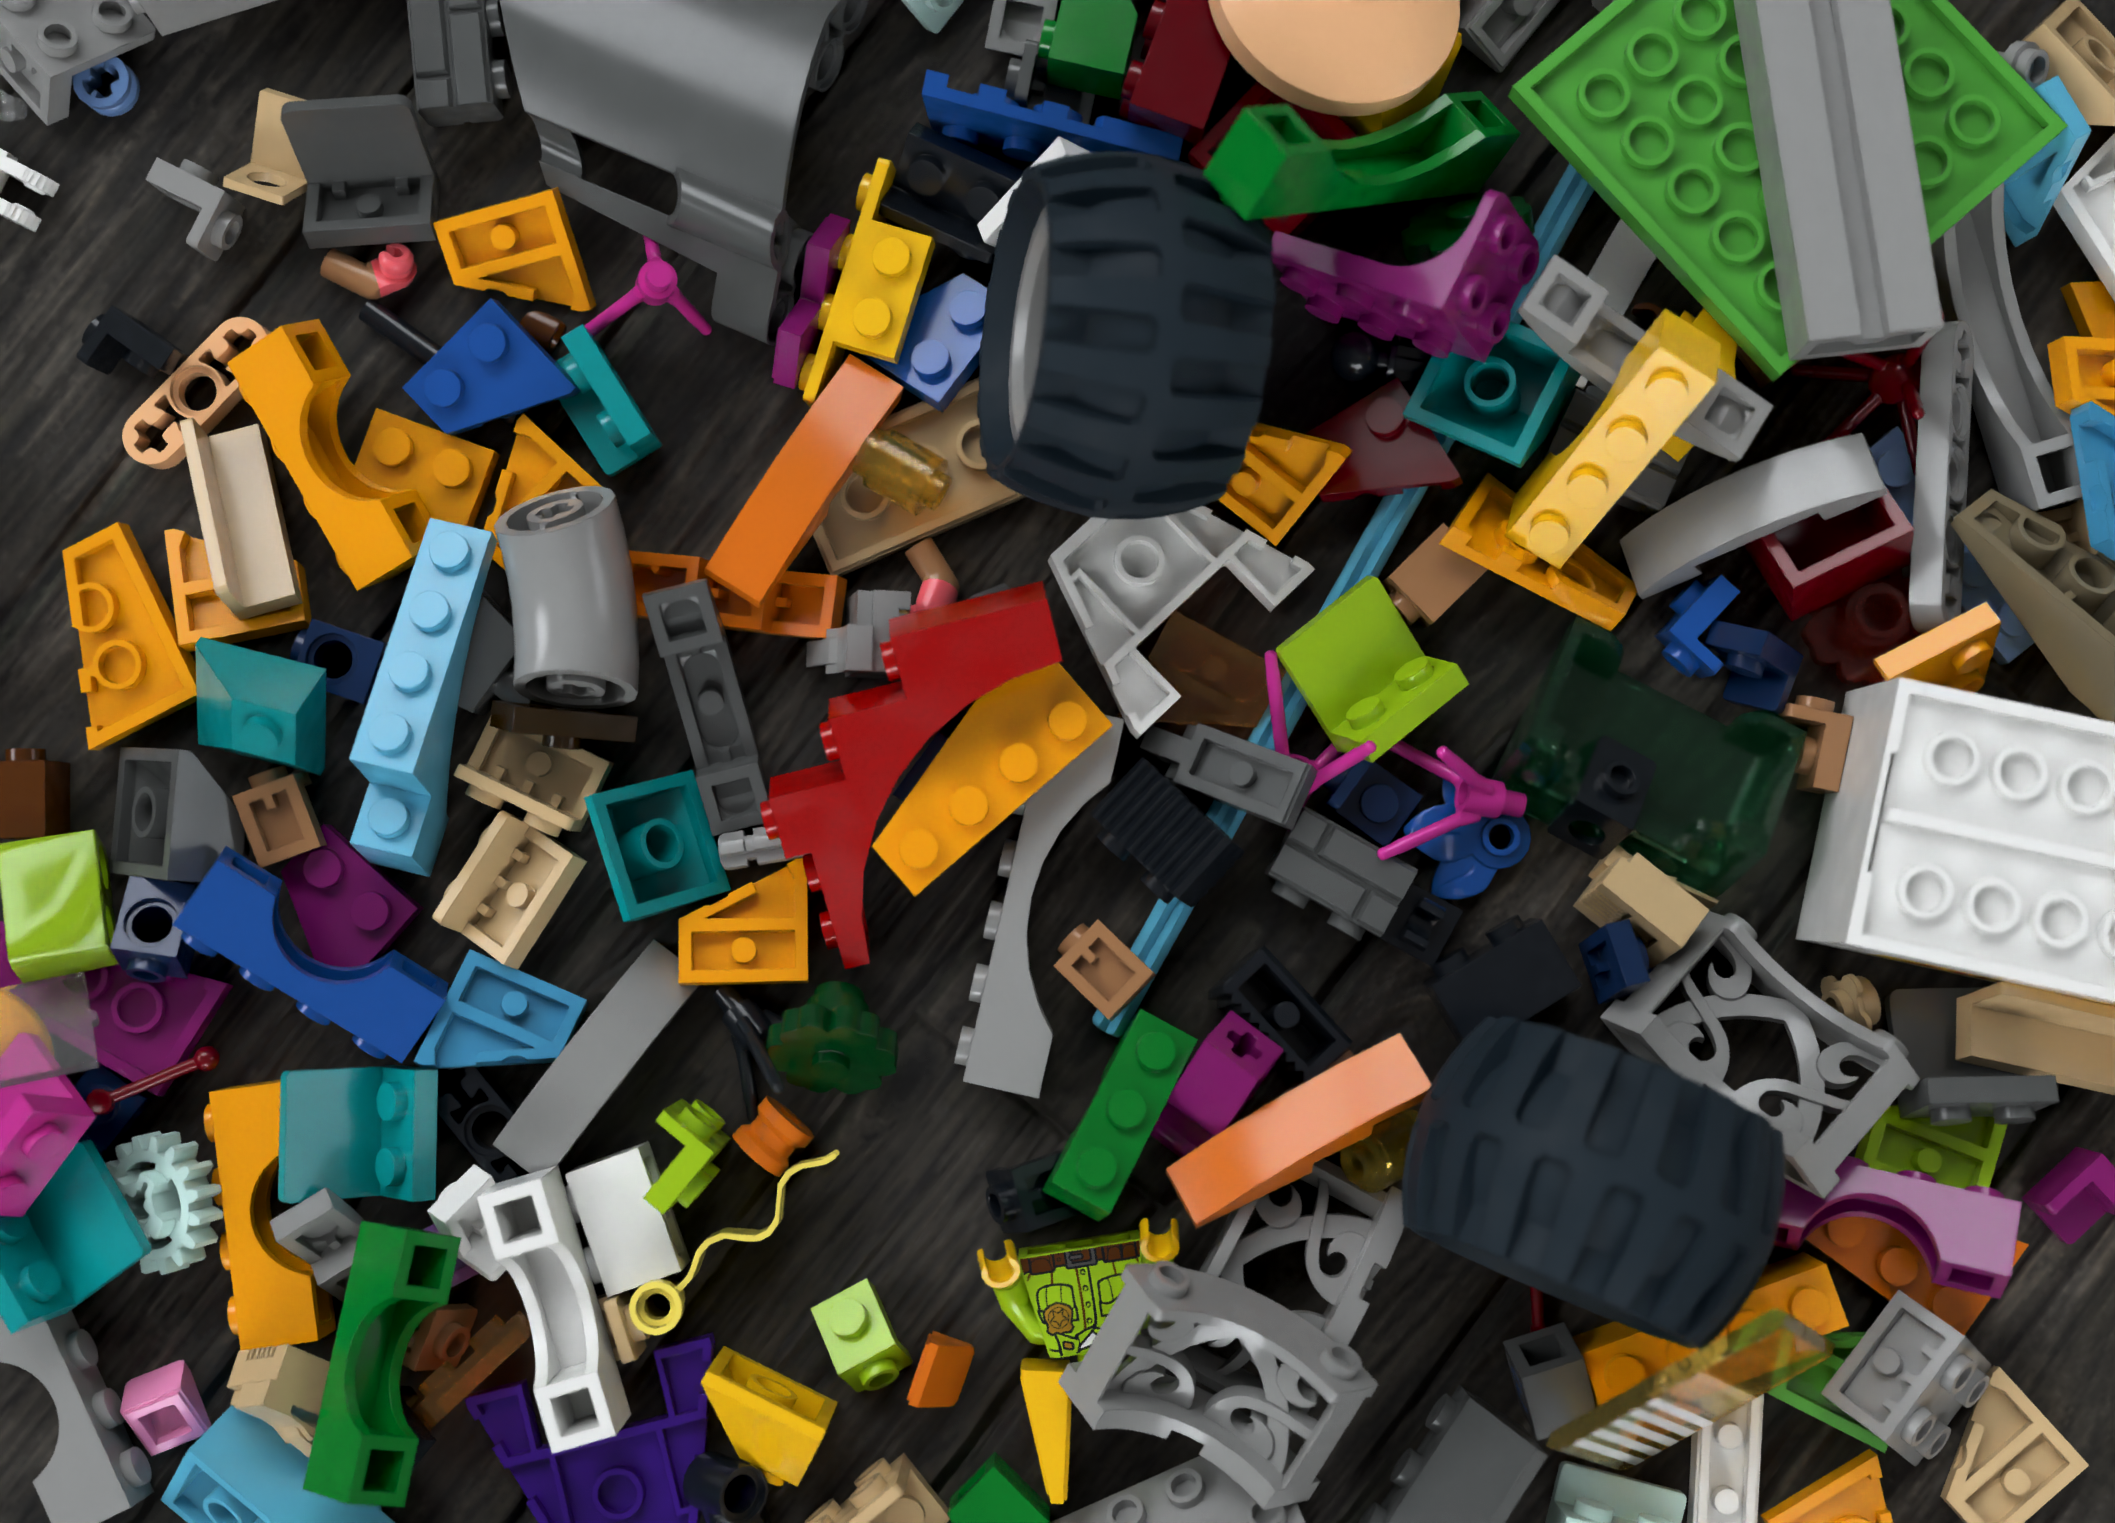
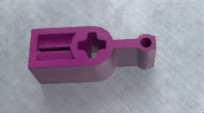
(1216, 1085)

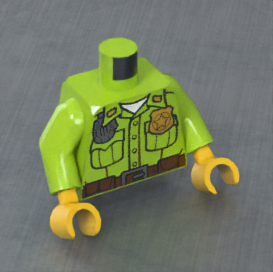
(1071, 1284)

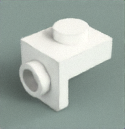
(460, 1216)

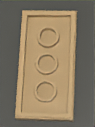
(869, 527)

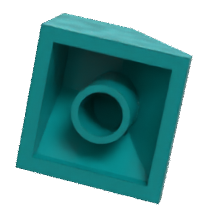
(1497, 404)
(261, 705)

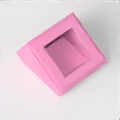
(164, 1408)

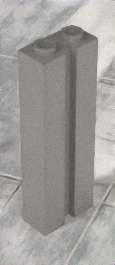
(1838, 176)

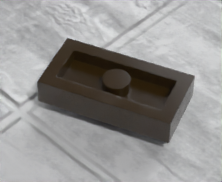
(563, 725)

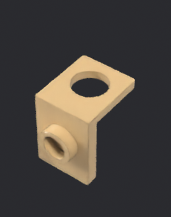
(271, 156)

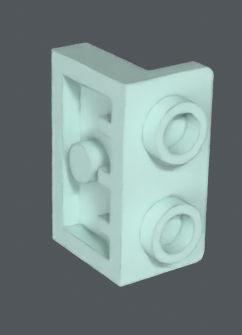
(1600, 1496)

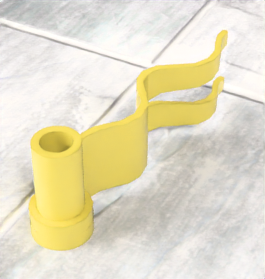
(654, 1321)

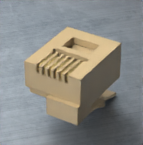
(1656, 904)
(282, 1389)

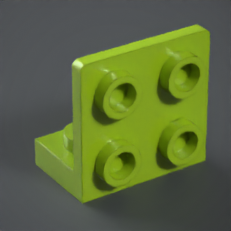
(1366, 671)

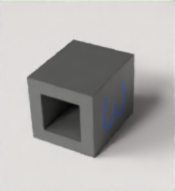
(1549, 1378)

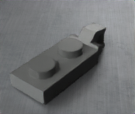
(1234, 771)

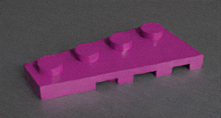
(142, 1022)

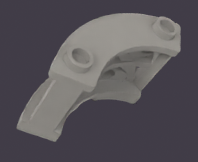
(1667, 1037)
(1363, 1242)
(1199, 1308)

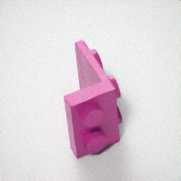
(37, 1133)

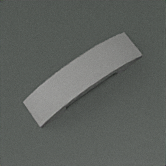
(1595, 340)
(1748, 506)
(595, 1061)

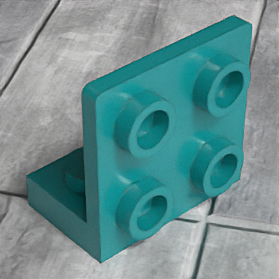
(358, 1132)
(67, 1242)

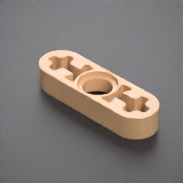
(172, 392)

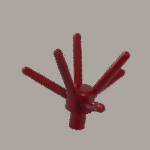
(1889, 381)

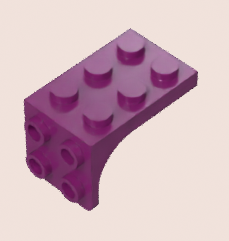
(1443, 304)

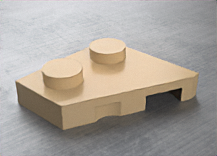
(2008, 1458)

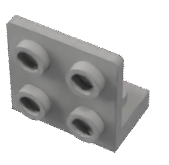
(56, 39)
(1909, 1379)

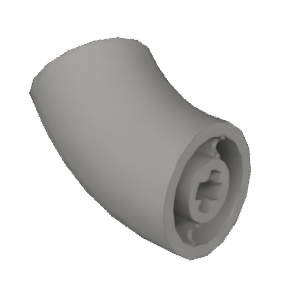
(571, 599)

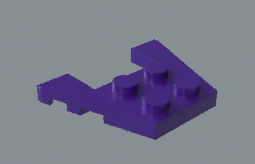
(615, 1478)

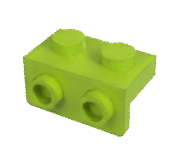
(692, 1170)

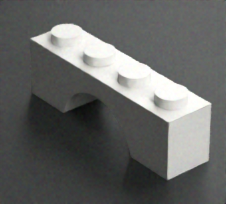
(574, 1360)

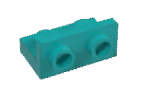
(604, 407)

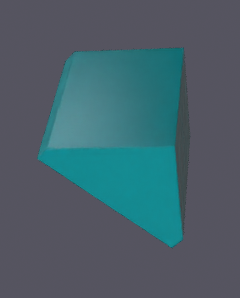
(657, 845)

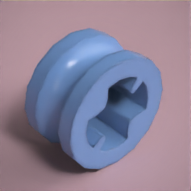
(124, 91)

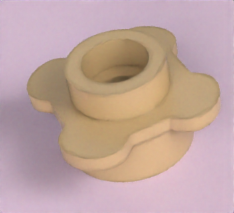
(1853, 997)

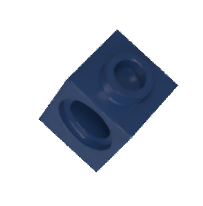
(319, 642)
(145, 905)

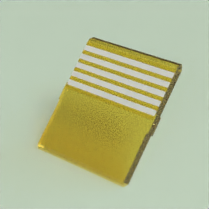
(1694, 1392)

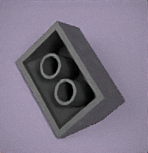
(1465, 1468)

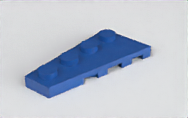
(1026, 133)

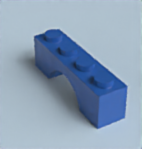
(239, 917)

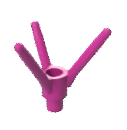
(655, 287)
(1325, 762)
(1473, 797)

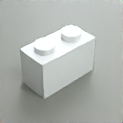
(624, 1232)

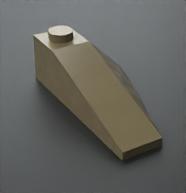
(2052, 589)

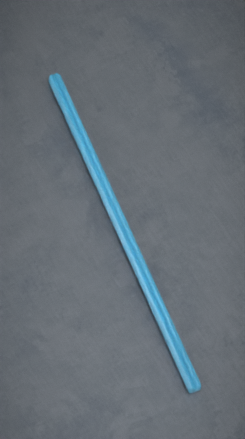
(1366, 560)

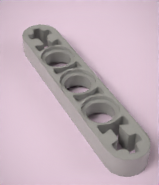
(1941, 476)

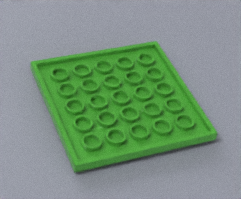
(1663, 130)

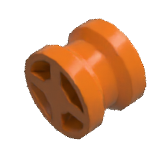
(773, 1136)

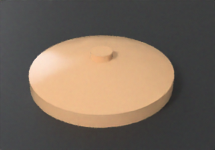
(1340, 52)

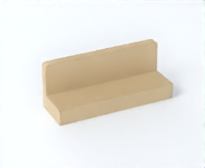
(241, 519)
(2038, 1034)

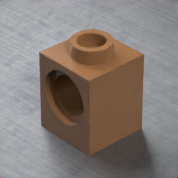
(1430, 580)

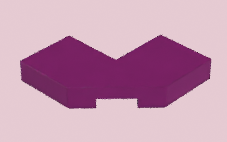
(820, 276)

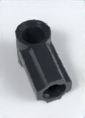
(726, 1489)

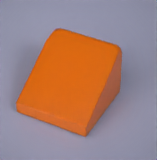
(940, 1372)

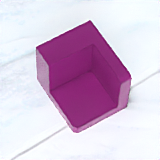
(2074, 1194)

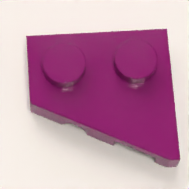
(346, 903)

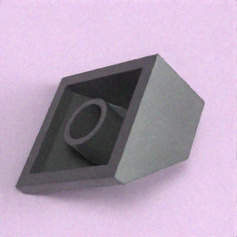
(170, 817)

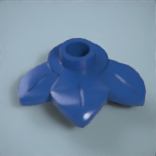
(1466, 853)

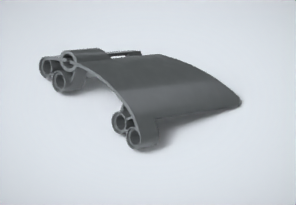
(699, 95)

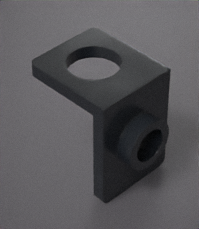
(1607, 796)

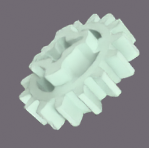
(168, 1199)

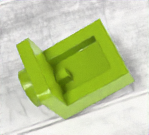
(861, 1338)

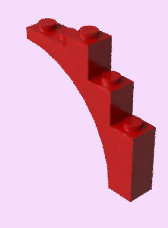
(944, 664)

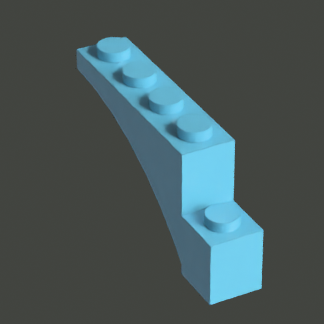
(415, 700)

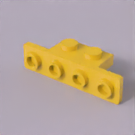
(876, 290)

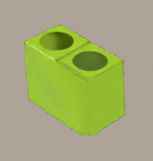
(57, 905)

